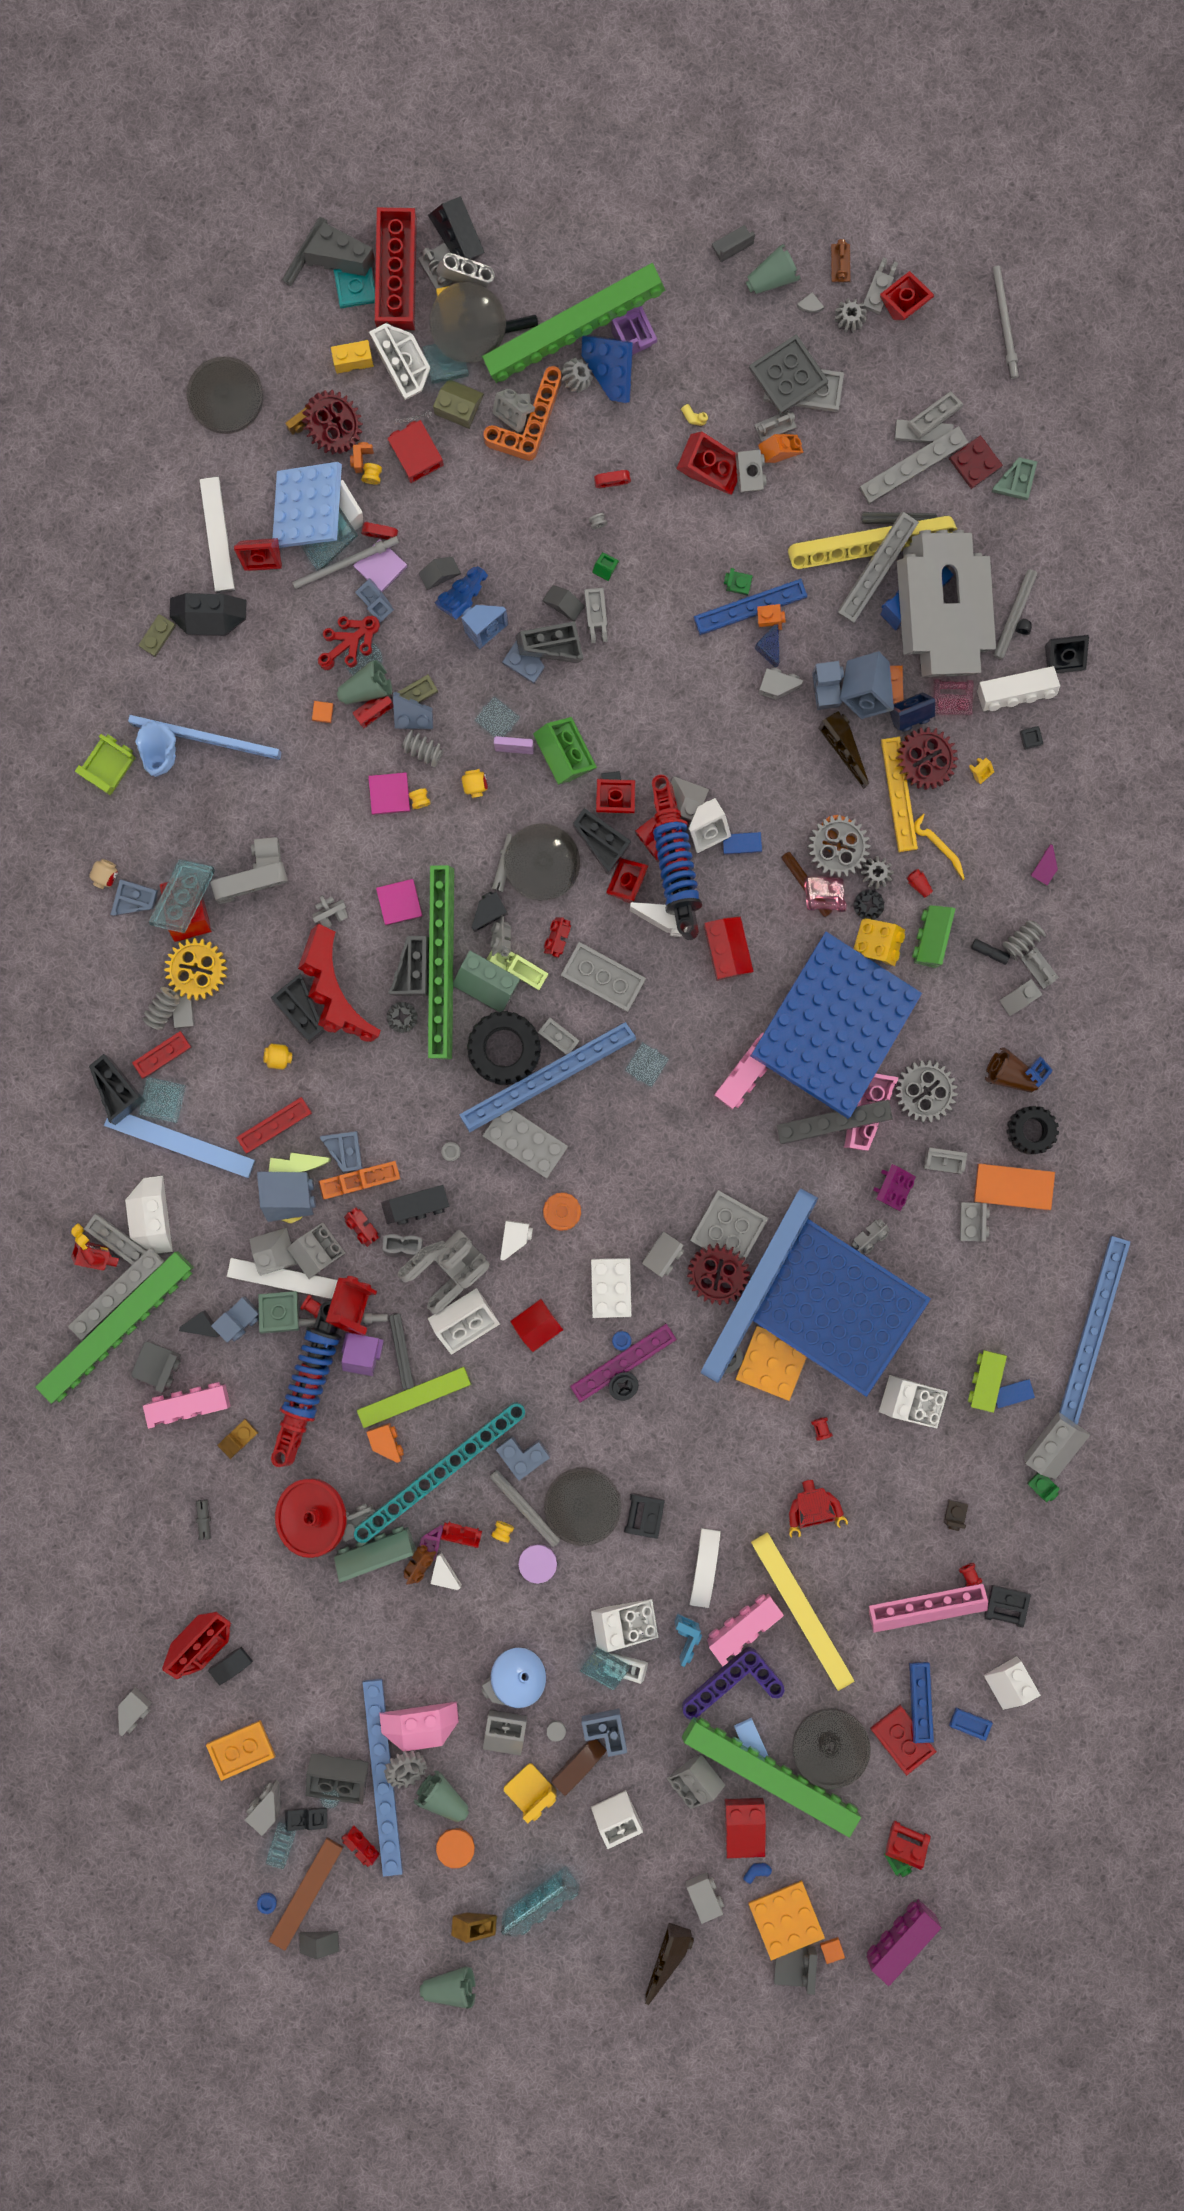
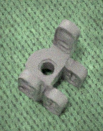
(456, 1258)

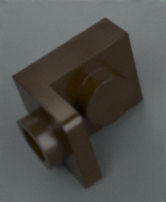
(955, 1515)

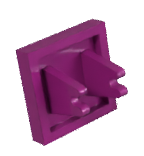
(895, 1187)

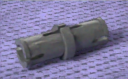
(203, 1519)

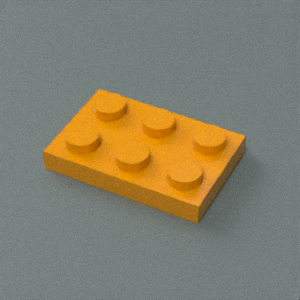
(240, 1750)

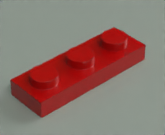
(161, 1055)

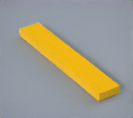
(899, 796)

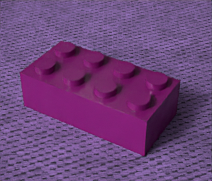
(903, 1941)

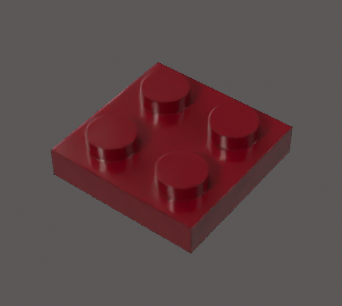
(976, 462)

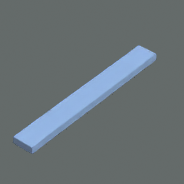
(213, 739)
(184, 1144)

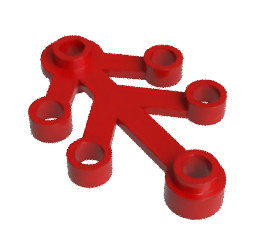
(350, 640)

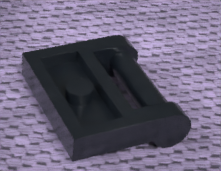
(650, 1518)
(1010, 1600)

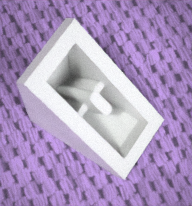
(444, 1575)

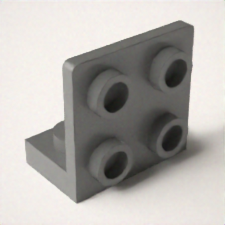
(797, 1969)

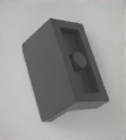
(733, 243)

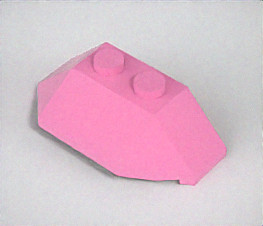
(419, 1726)

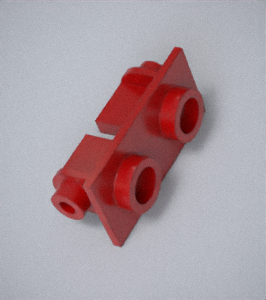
(559, 928)
(364, 1233)
(461, 1535)
(366, 1851)

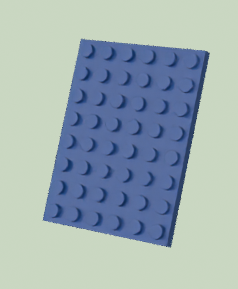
(836, 1025)
(840, 1308)

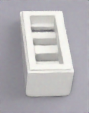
(635, 1663)

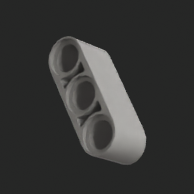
(457, 273)

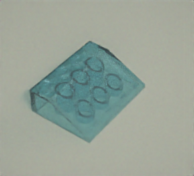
(539, 1902)

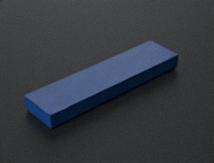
(921, 1702)

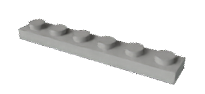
(913, 465)
(878, 566)
(116, 1293)

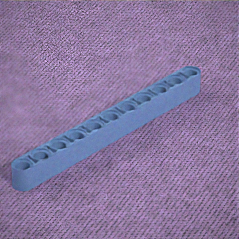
(759, 1285)

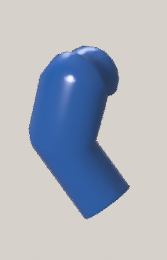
(757, 1869)

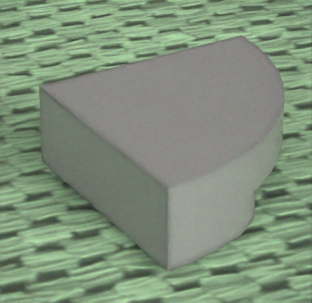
(810, 304)

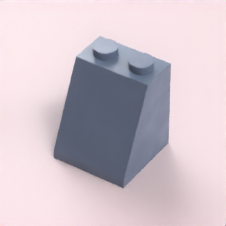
(868, 685)
(285, 1195)

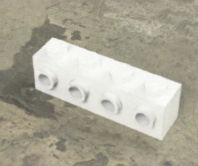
(1018, 689)

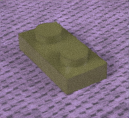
(157, 635)
(419, 690)

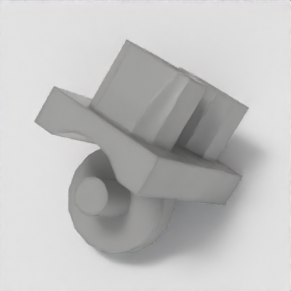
(337, 908)

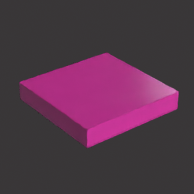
(389, 793)
(399, 902)

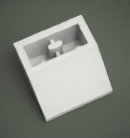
(617, 1819)

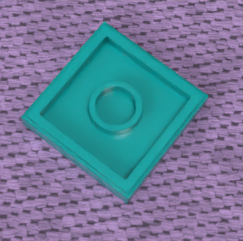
(354, 289)

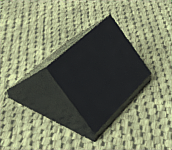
(1067, 653)

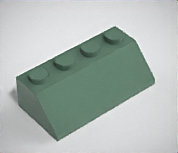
(374, 1554)

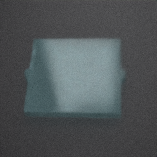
(497, 718)
(646, 1064)

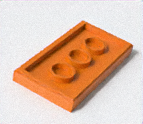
(1014, 1186)

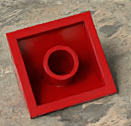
(905, 296)
(259, 554)
(615, 796)
(627, 880)
(536, 1325)

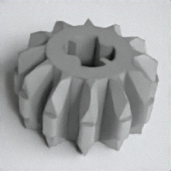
(850, 308)
(576, 375)
(869, 869)

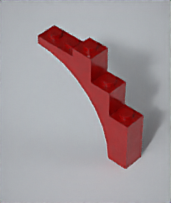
(325, 989)

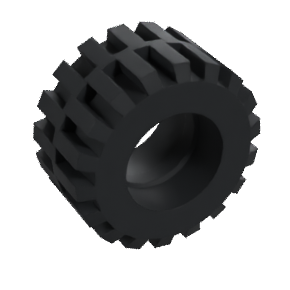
(1049, 1130)

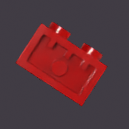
(372, 710)

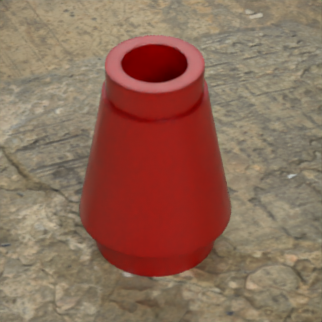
(919, 882)

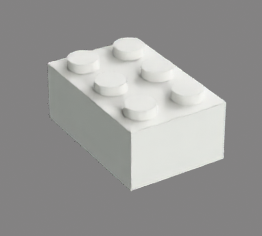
(611, 1287)

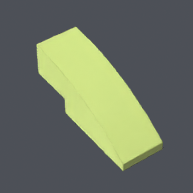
(520, 968)
(297, 1163)

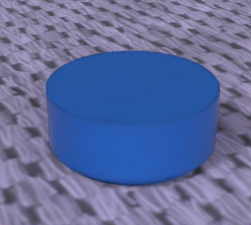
(621, 1340)
(266, 1903)

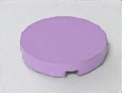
(537, 1563)

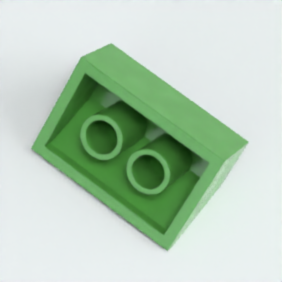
(564, 750)
(933, 936)

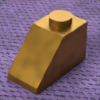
(473, 1926)

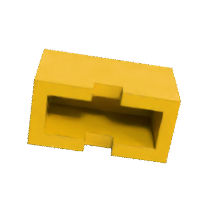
(352, 356)

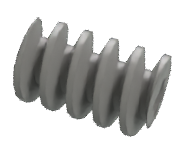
(422, 748)
(1023, 939)
(162, 1008)

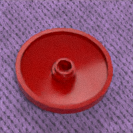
(310, 1518)

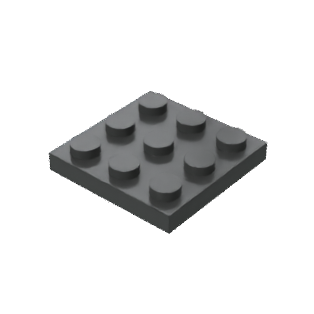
(788, 374)

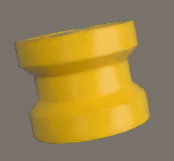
(371, 473)
(419, 798)
(502, 1531)

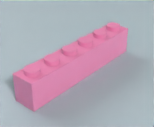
(928, 1608)

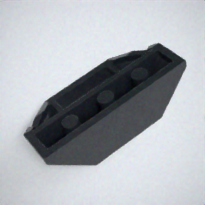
(207, 613)

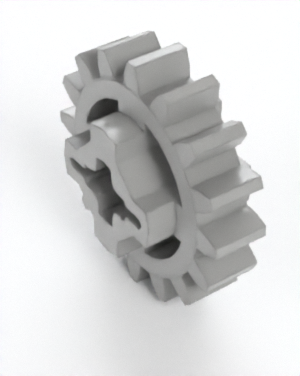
(405, 1769)

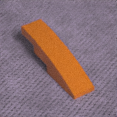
(359, 1180)

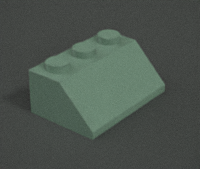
(486, 981)

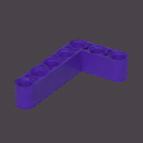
(731, 1680)

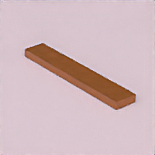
(305, 1894)

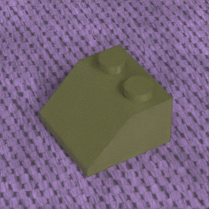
(457, 403)

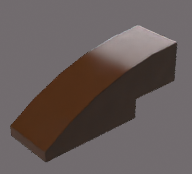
(578, 1766)

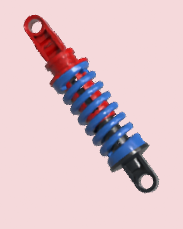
(675, 859)
(307, 1387)

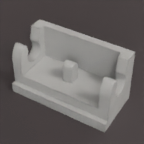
(945, 1160)

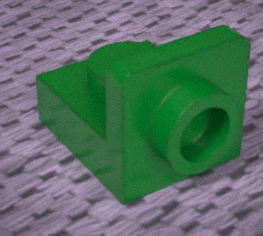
(738, 582)
(1044, 1487)
(899, 1867)

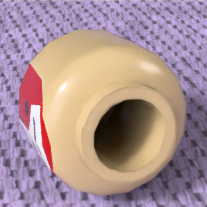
(103, 873)

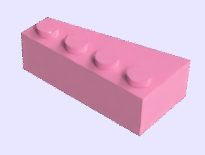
(741, 1079)
(878, 1090)
(186, 1405)
(744, 1628)

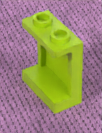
(106, 764)

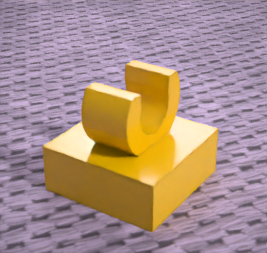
(982, 770)

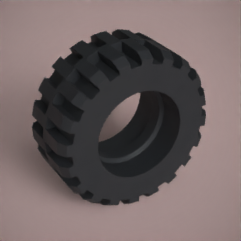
(530, 1047)

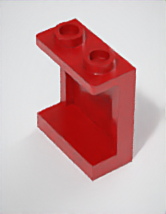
(415, 451)
(349, 1305)

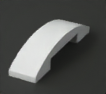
(705, 1568)

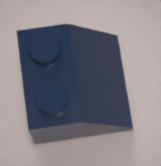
(913, 711)

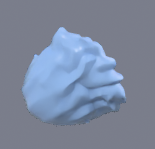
(156, 748)

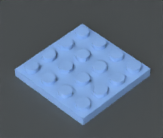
(307, 504)

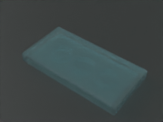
(181, 896)

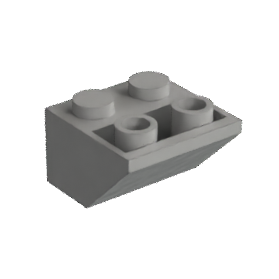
(315, 1250)
(663, 1254)
(505, 1732)
(696, 1782)
(264, 1811)

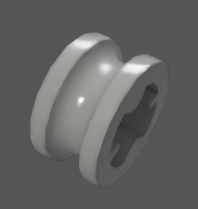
(598, 521)

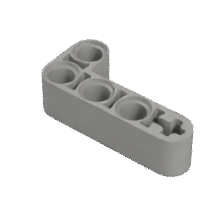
(248, 882)

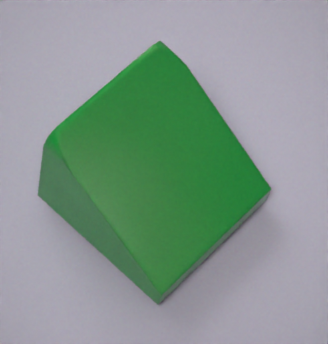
(605, 566)

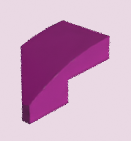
(1046, 867)
(432, 1540)

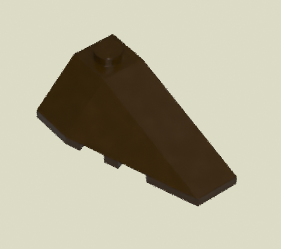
(840, 737)
(672, 1951)

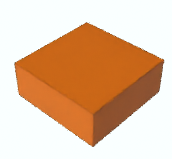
(322, 712)
(832, 1950)

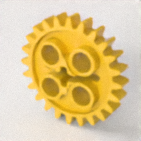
(191, 985)

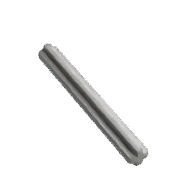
(1015, 614)
(525, 1508)

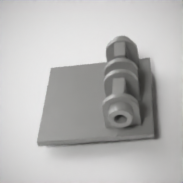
(430, 261)

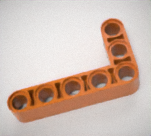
(534, 422)

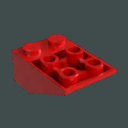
(198, 925)

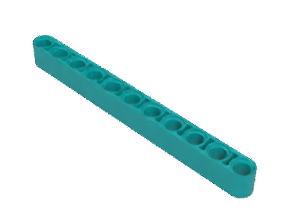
(434, 1480)

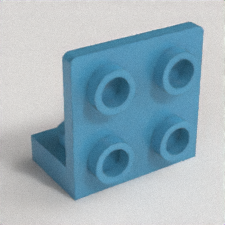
(689, 1629)

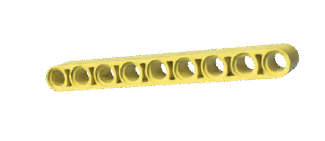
(855, 544)
(802, 1611)

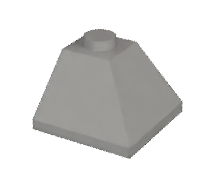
(688, 797)
(271, 1251)

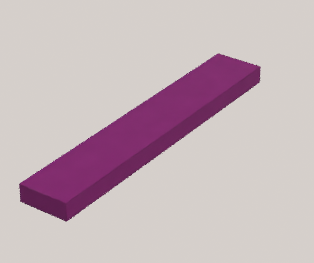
(624, 1361)

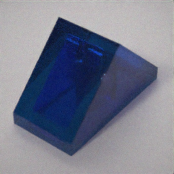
(769, 646)

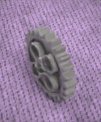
(835, 864)
(915, 1077)

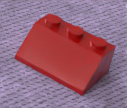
(728, 948)

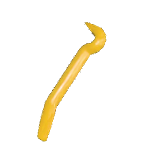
(940, 844)

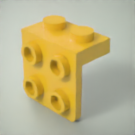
(879, 940)
(531, 1792)

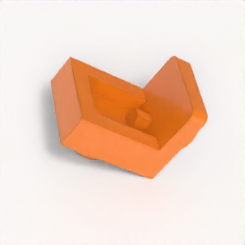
(356, 459)
(770, 616)

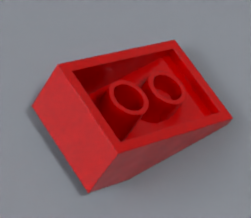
(709, 462)
(745, 1827)

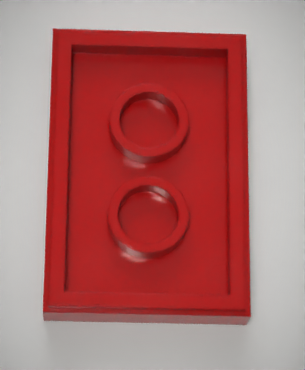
(897, 1737)

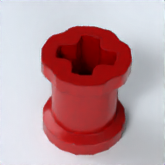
(311, 1306)
(821, 1428)
(970, 1575)

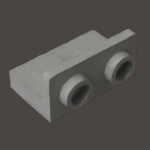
(512, 409)
(973, 1221)
(357, 1517)

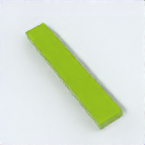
(413, 1397)

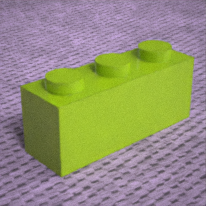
(987, 1380)

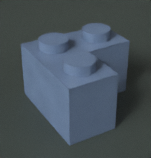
(826, 684)
(233, 1322)
(521, 1461)
(607, 1726)

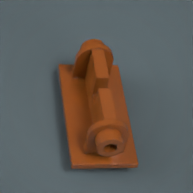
(840, 261)
(415, 1571)

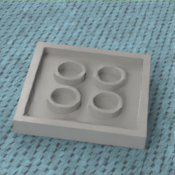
(729, 1224)

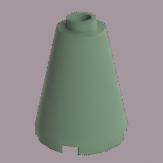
(773, 272)
(365, 684)
(441, 1798)
(451, 1988)

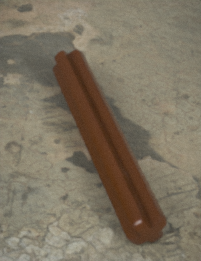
(800, 875)

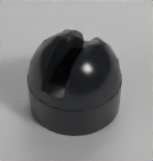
(1024, 627)

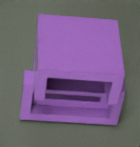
(634, 328)
(361, 1353)

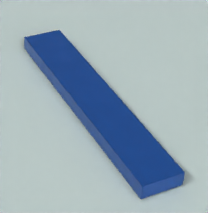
(748, 606)

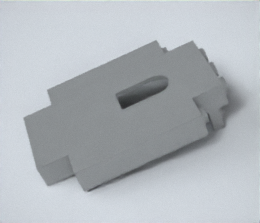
(951, 633)

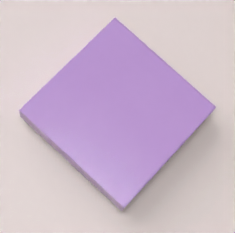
(381, 568)
(513, 745)

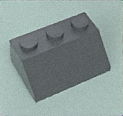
(337, 1773)

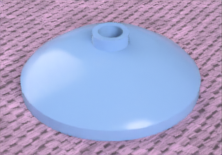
(508, 1682)

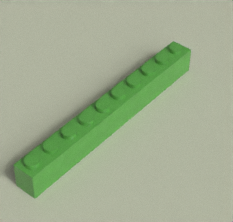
(574, 323)
(441, 962)
(114, 1327)
(771, 1776)

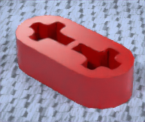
(612, 479)
(378, 531)

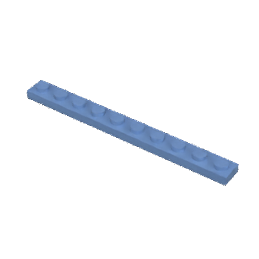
(547, 1077)
(1094, 1328)
(383, 1791)

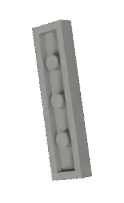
(114, 1239)

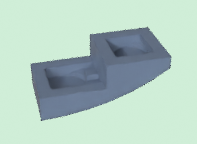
(375, 600)

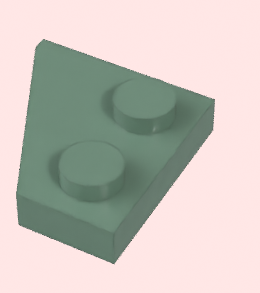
(1017, 479)

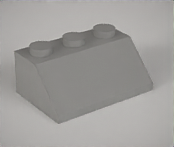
(1056, 1446)

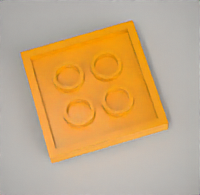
(771, 1364)
(786, 1920)

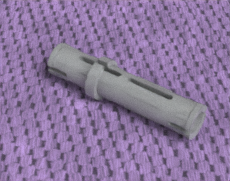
(500, 874)

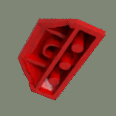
(197, 1645)

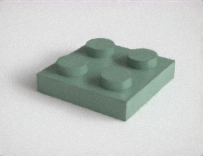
(278, 1312)

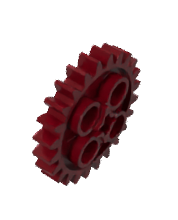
(319, 429)
(918, 743)
(701, 1269)

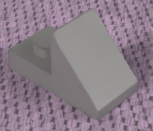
(1020, 997)

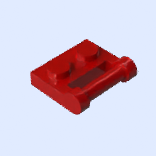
(904, 1850)

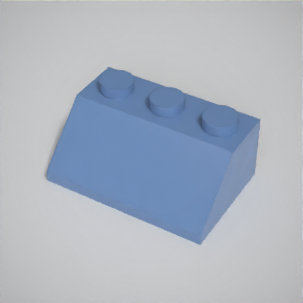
(484, 623)

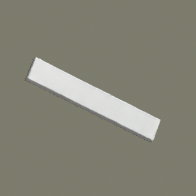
(217, 534)
(283, 1279)

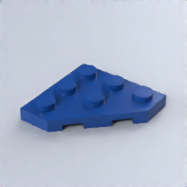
(610, 364)
(459, 596)

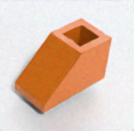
(780, 447)
(384, 1443)

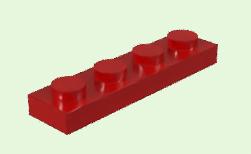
(274, 1125)

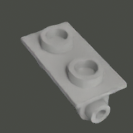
(776, 425)
(500, 937)
(1039, 968)
(877, 1233)

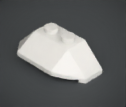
(401, 358)
(149, 1215)

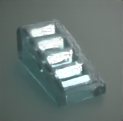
(276, 1862)

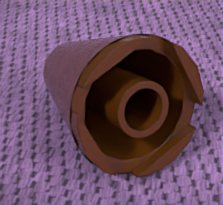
(1009, 1071)

